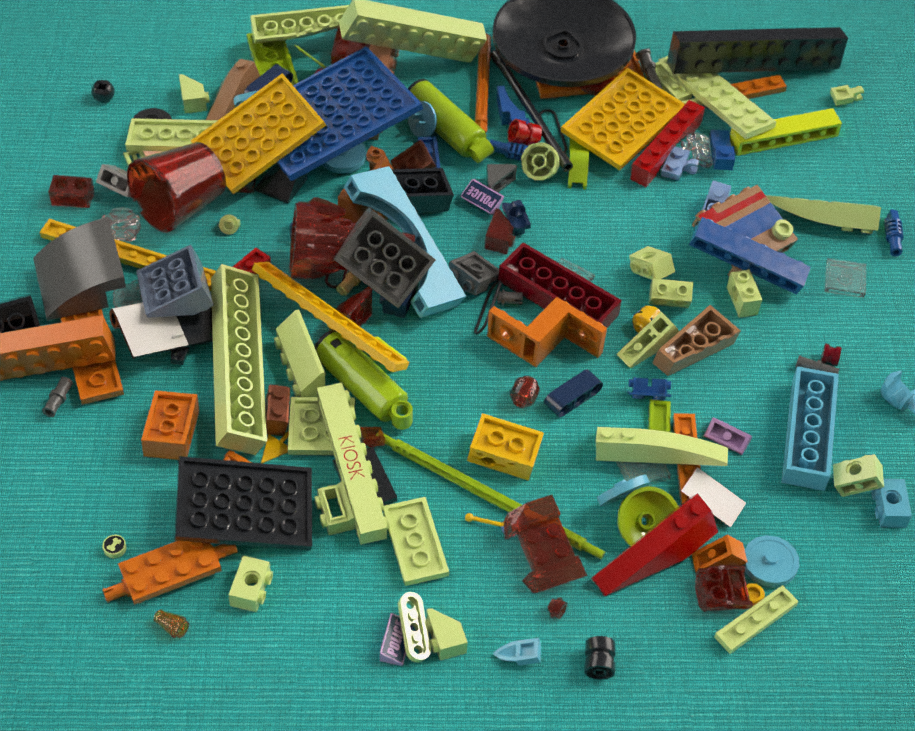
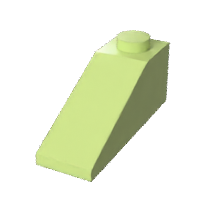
(648, 341)

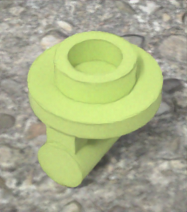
(229, 224)

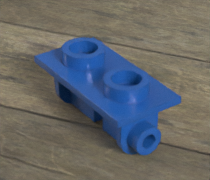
(641, 389)

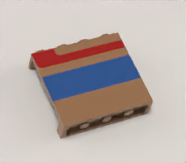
(750, 216)

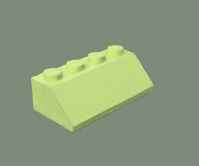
(299, 356)

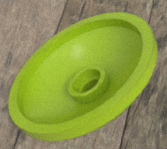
(644, 502)

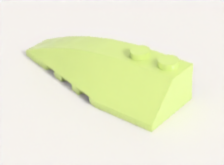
(295, 24)
(832, 213)
(656, 447)

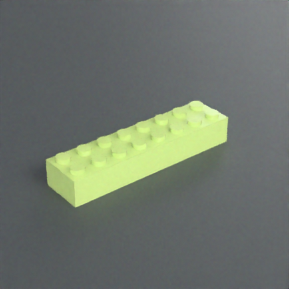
(412, 30)

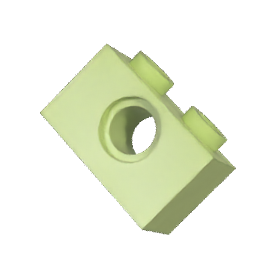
(652, 263)
(744, 293)
(858, 475)
(250, 571)

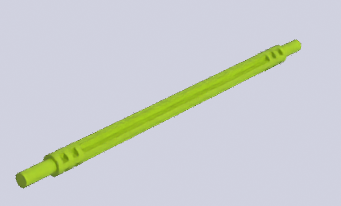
(477, 488)

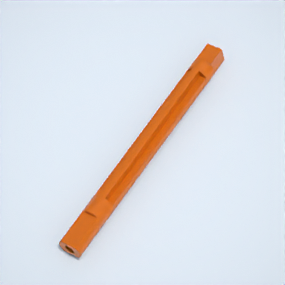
(483, 84)

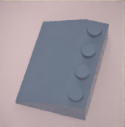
(175, 285)

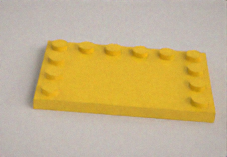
(622, 118)
(260, 131)

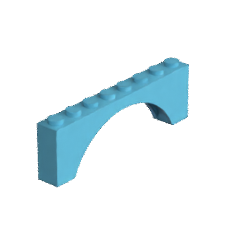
(383, 193)

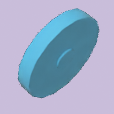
(347, 161)
(622, 489)
(771, 561)

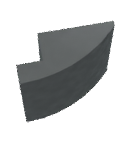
(79, 270)

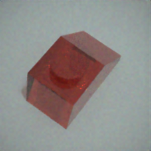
(499, 234)

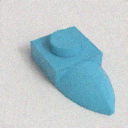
(521, 651)

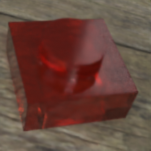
(369, 437)

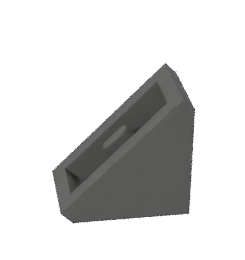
(500, 175)

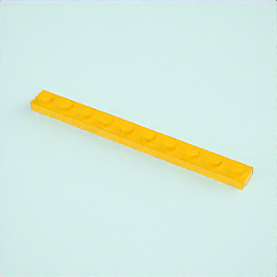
(128, 253)
(335, 320)

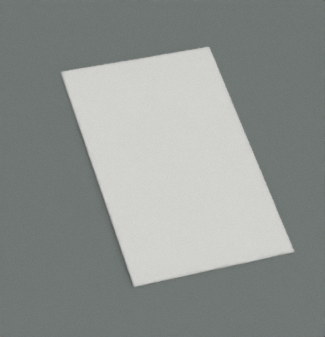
(719, 499)

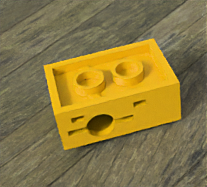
(505, 446)

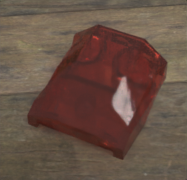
(722, 588)

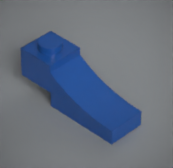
(507, 109)
(722, 151)

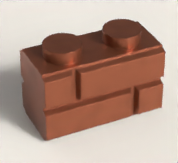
(277, 409)

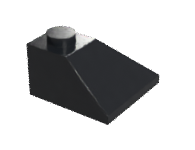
(279, 186)

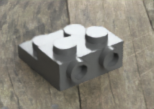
(473, 272)

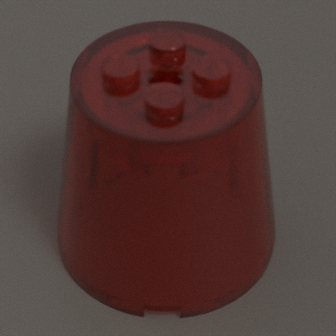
(175, 184)

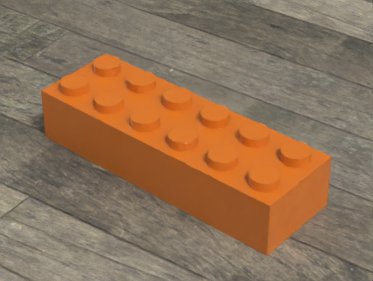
(55, 347)

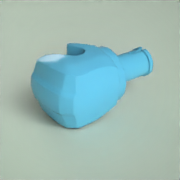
(897, 393)

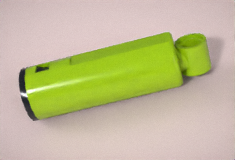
(453, 123)
(364, 379)

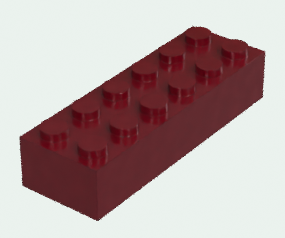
(545, 279)

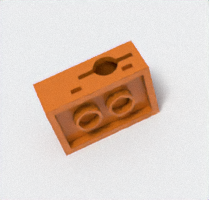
(170, 425)

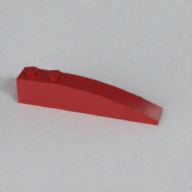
(660, 547)

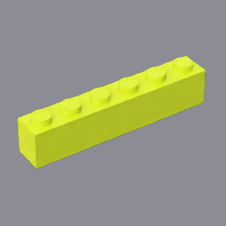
(790, 131)

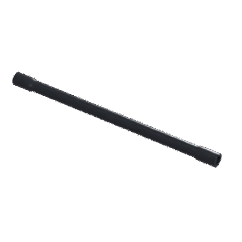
(565, 162)

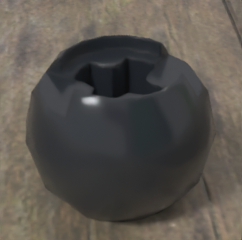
(102, 91)

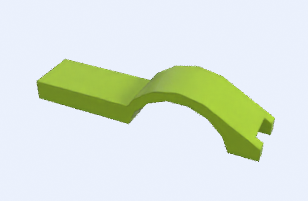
(580, 159)

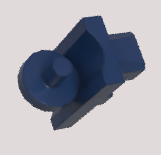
(517, 216)

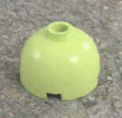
(533, 158)

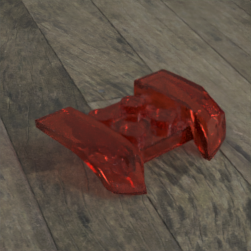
(543, 544)

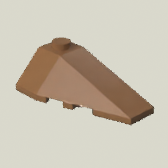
(234, 84)

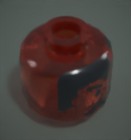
(524, 391)

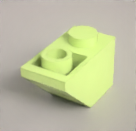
(447, 635)

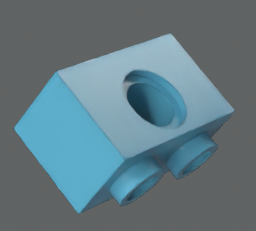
(892, 504)

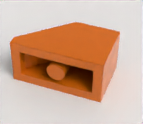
(720, 552)

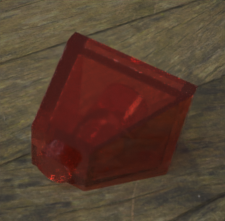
(358, 307)

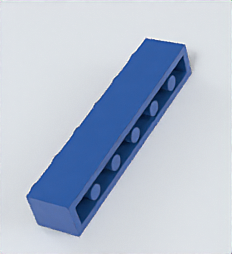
(749, 254)

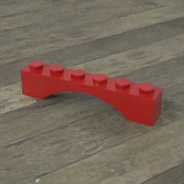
(652, 158)

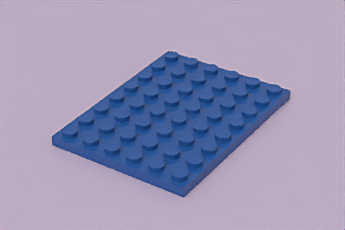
(356, 102)

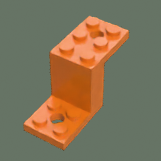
(546, 331)

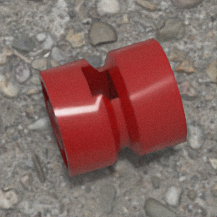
(524, 133)

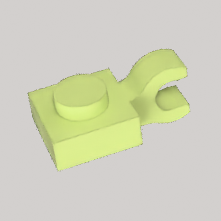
(845, 95)

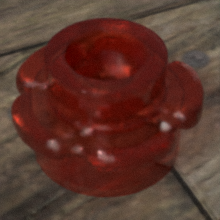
(557, 607)

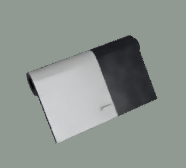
(160, 334)

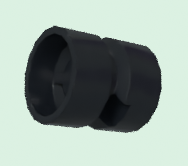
(600, 657)

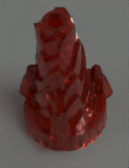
(317, 238)

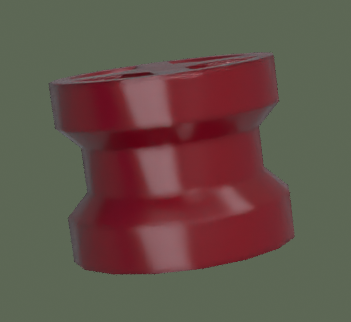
(831, 354)

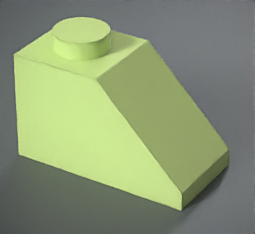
(193, 95)

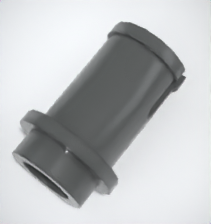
(509, 297)

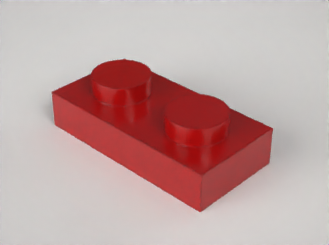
(248, 261)

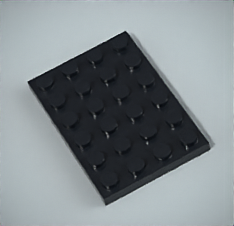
(243, 503)

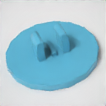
(423, 122)

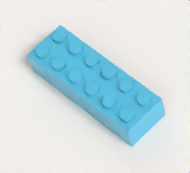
(810, 429)

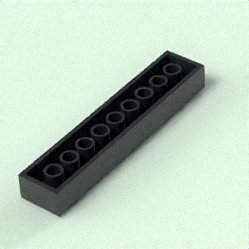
(756, 50)

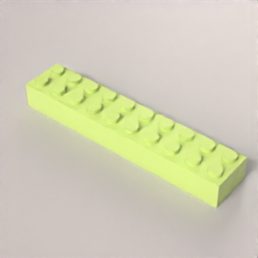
(238, 361)

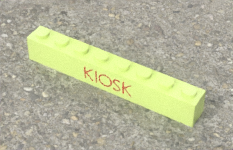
(352, 464)

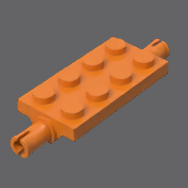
(167, 569)

